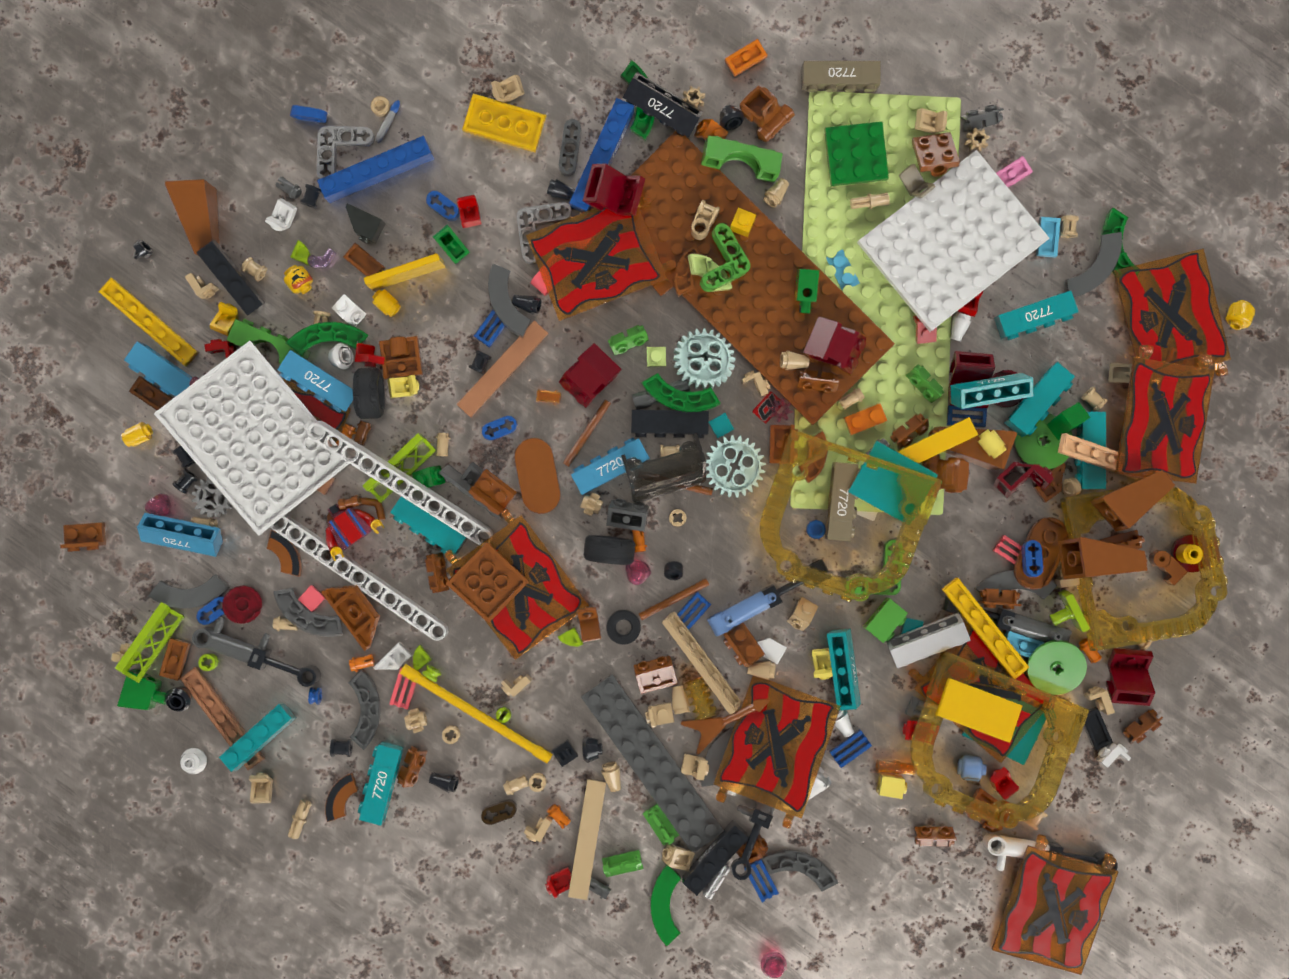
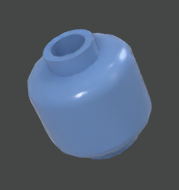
(971, 768)

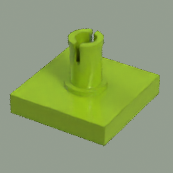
(1071, 611)

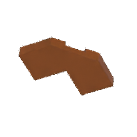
(1055, 486)

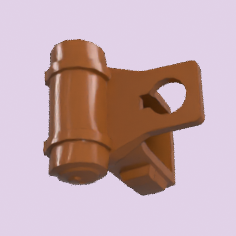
(763, 109)
(952, 471)

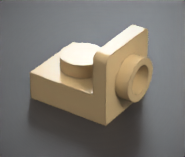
(198, 284)
(519, 683)
(1103, 700)
(659, 714)
(542, 826)
(677, 857)

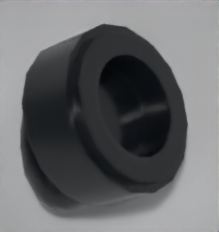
(142, 250)
(673, 570)

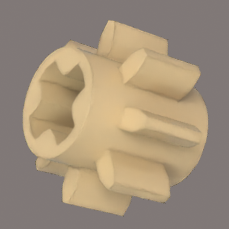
(694, 92)
(978, 135)
(591, 504)
(416, 720)

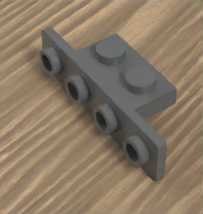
(466, 481)

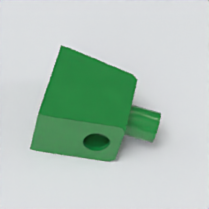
(806, 279)
(142, 694)

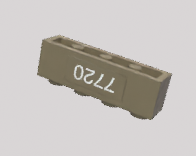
(840, 76)
(841, 503)

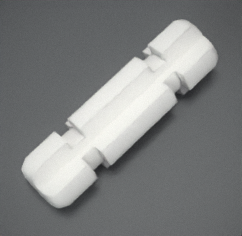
(715, 883)

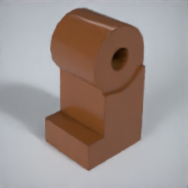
(1168, 565)

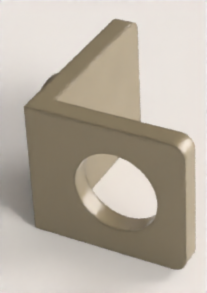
(914, 182)

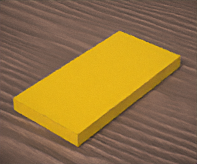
(504, 123)
(404, 272)
(979, 710)

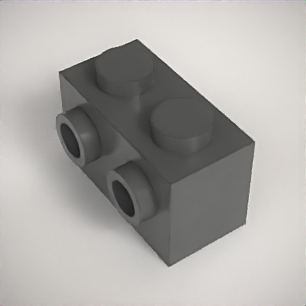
(627, 515)

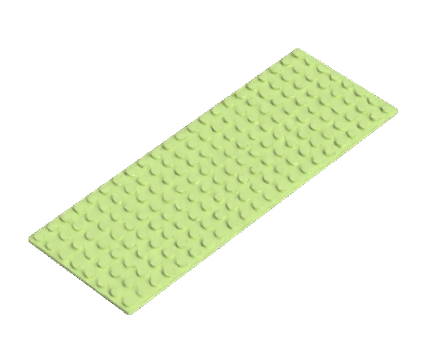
(834, 226)

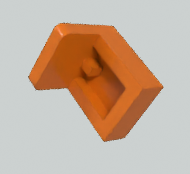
(710, 127)

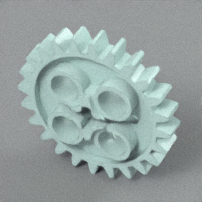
(704, 375)
(750, 474)

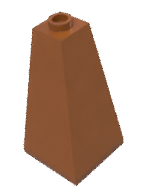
(197, 210)
(975, 454)
(1129, 503)
(1092, 558)

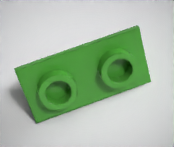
(636, 337)
(930, 390)
(661, 825)
(622, 863)

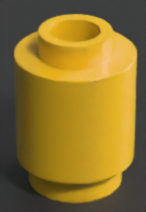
(386, 302)
(137, 434)
(1189, 553)

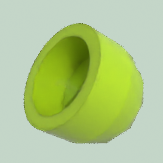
(506, 718)

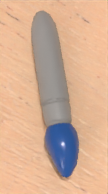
(387, 122)

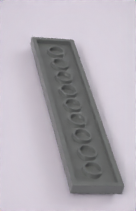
(652, 763)

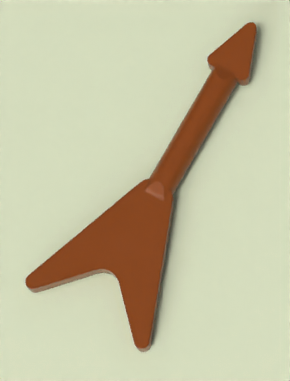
(712, 727)

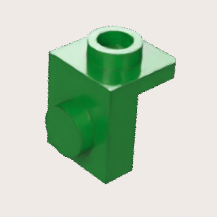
(429, 476)

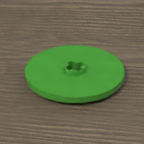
(1031, 450)
(1050, 654)

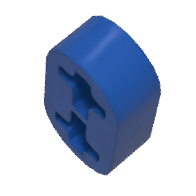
(308, 114)
(445, 202)
(501, 432)
(1035, 556)
(208, 608)

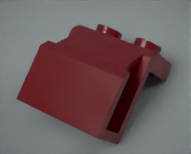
(613, 190)
(835, 344)
(970, 367)
(589, 375)
(1039, 475)
(1130, 677)

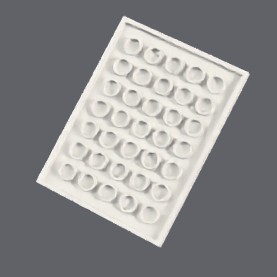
(953, 241)
(251, 437)

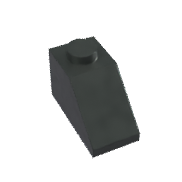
(364, 224)

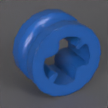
(315, 695)

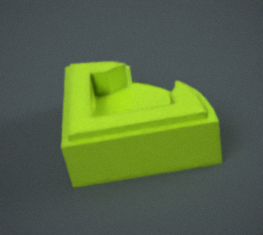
(300, 253)
(571, 638)
(420, 658)

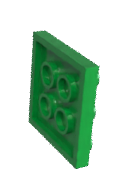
(856, 153)

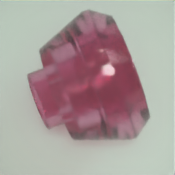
(159, 505)
(637, 572)
(773, 964)

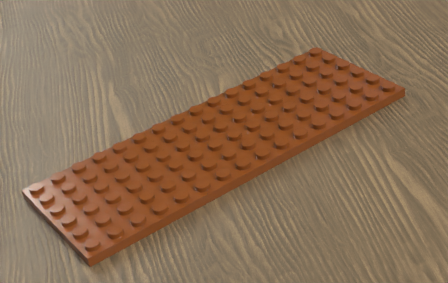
(761, 307)

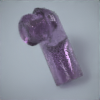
(321, 261)

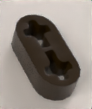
(501, 816)

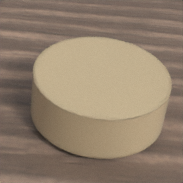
(380, 106)
(1071, 487)

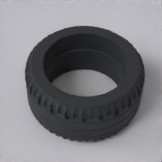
(368, 393)
(609, 550)

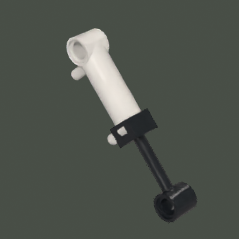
(1016, 848)

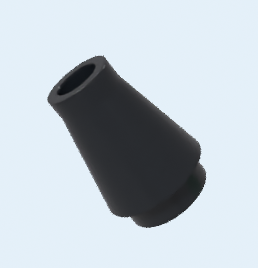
(560, 190)
(530, 304)
(446, 782)

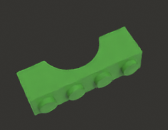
(764, 162)
(244, 332)

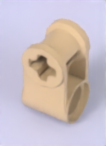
(705, 217)

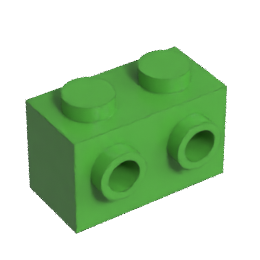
(885, 620)

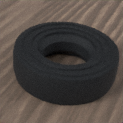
(623, 615)

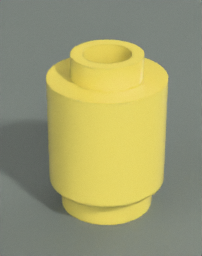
(992, 443)

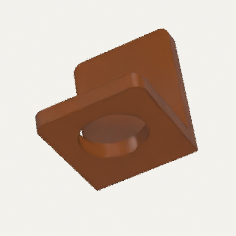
(589, 624)

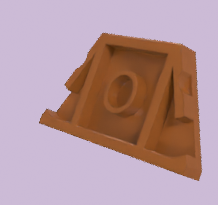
(354, 612)

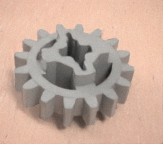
(207, 490)

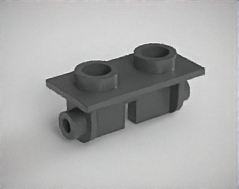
(990, 116)

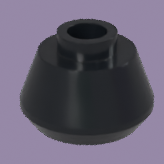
(731, 117)
(178, 699)
(591, 749)

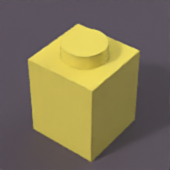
(891, 785)

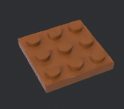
(487, 582)

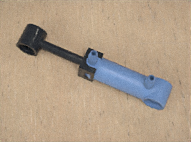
(754, 605)

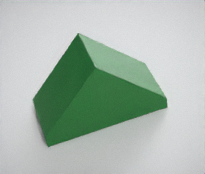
(451, 244)
(1068, 420)

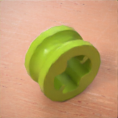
(207, 667)
(432, 673)

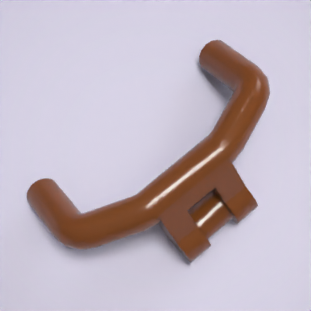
(356, 501)

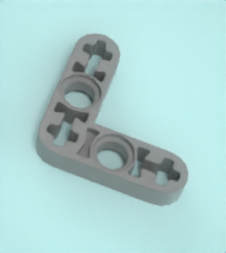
(336, 140)
(536, 220)

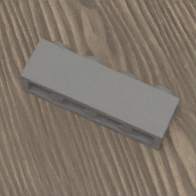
(928, 640)

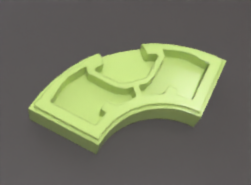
(702, 264)

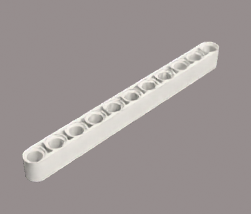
(391, 482)
(369, 578)

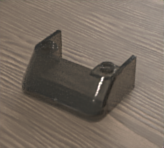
(666, 473)

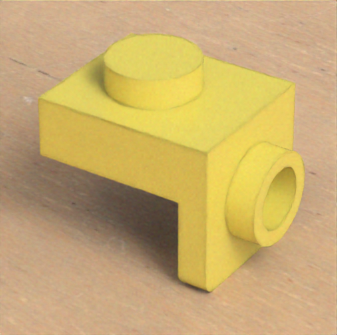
(403, 386)
(822, 664)

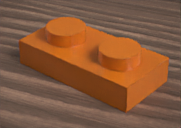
(746, 57)
(865, 419)

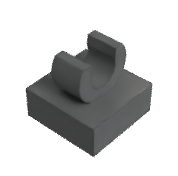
(915, 707)

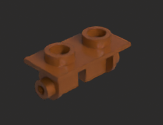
(810, 381)
(917, 426)
(1128, 539)
(436, 564)
(1007, 600)
(1148, 721)
(409, 775)
(942, 835)

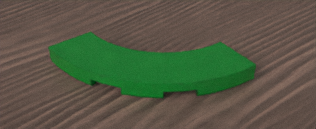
(642, 123)
(1115, 223)
(325, 332)
(677, 399)
(660, 905)

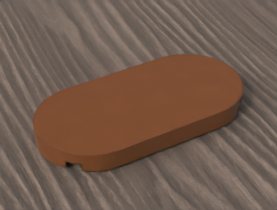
(537, 475)
(1047, 533)

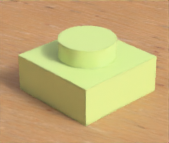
(656, 356)

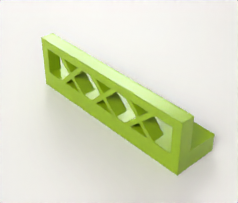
(399, 459)
(144, 637)

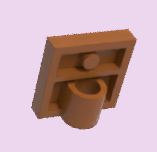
(935, 153)
(401, 357)

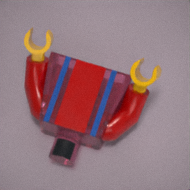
(348, 528)

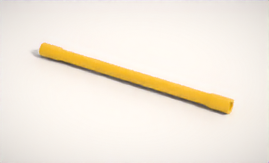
(536, 750)

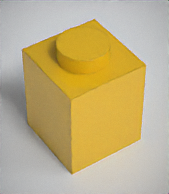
(743, 222)

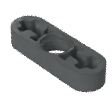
(566, 133)

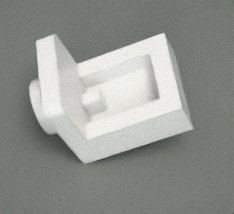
(282, 215)
(349, 311)
(1110, 753)

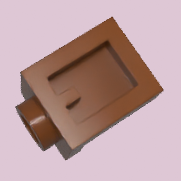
(758, 851)

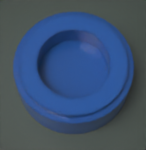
(815, 529)

